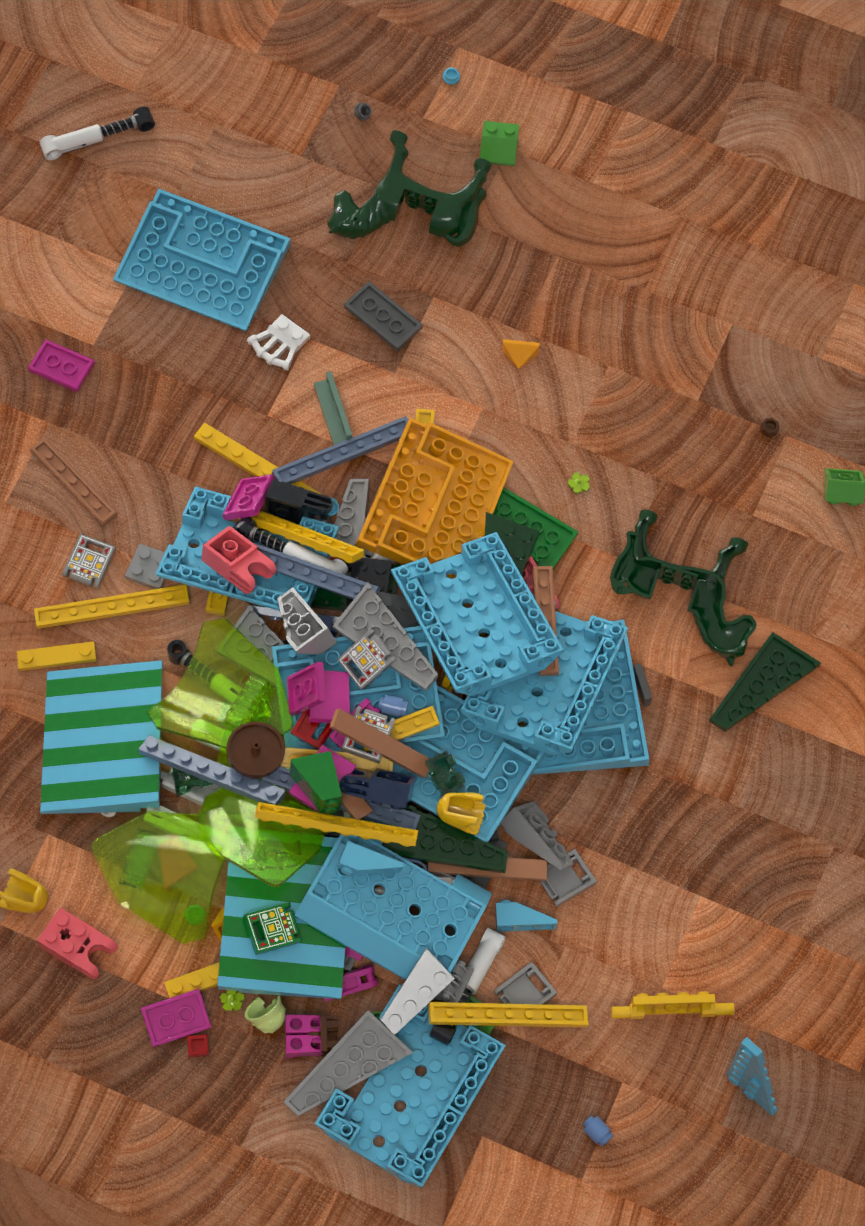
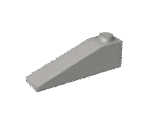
(303, 627)
(530, 828)

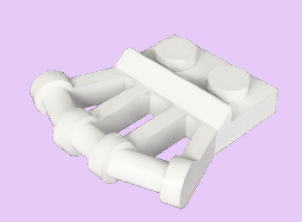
(284, 332)

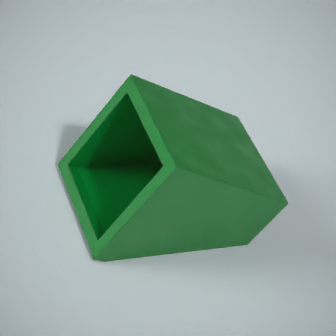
(318, 781)

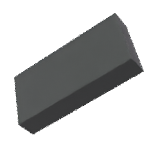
(642, 685)

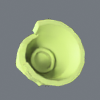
(268, 1018)

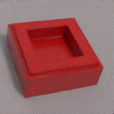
(197, 1045)

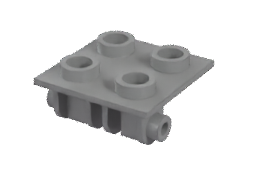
(455, 989)

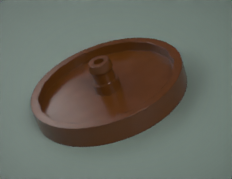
(255, 749)

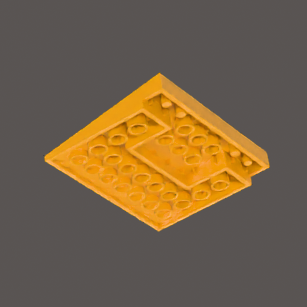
(433, 496)

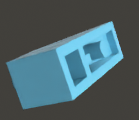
(363, 861)
(517, 917)

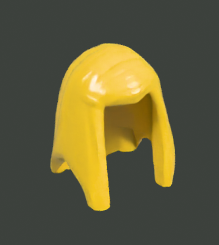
(462, 811)
(23, 894)

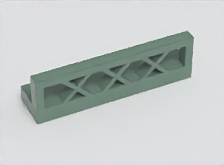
(332, 409)

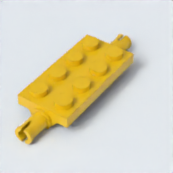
(672, 1004)

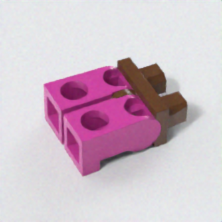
(308, 1035)

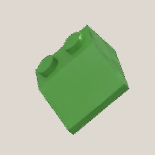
(499, 143)
(844, 486)

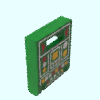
(277, 928)

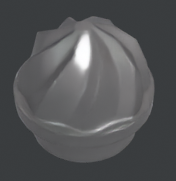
(362, 111)

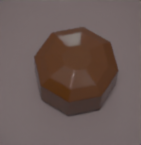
(769, 427)

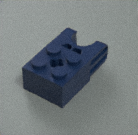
(379, 787)

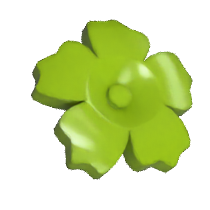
(579, 483)
(232, 1000)

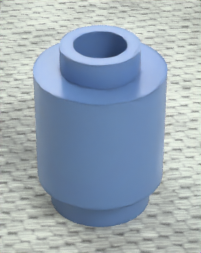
(393, 706)
(597, 1130)

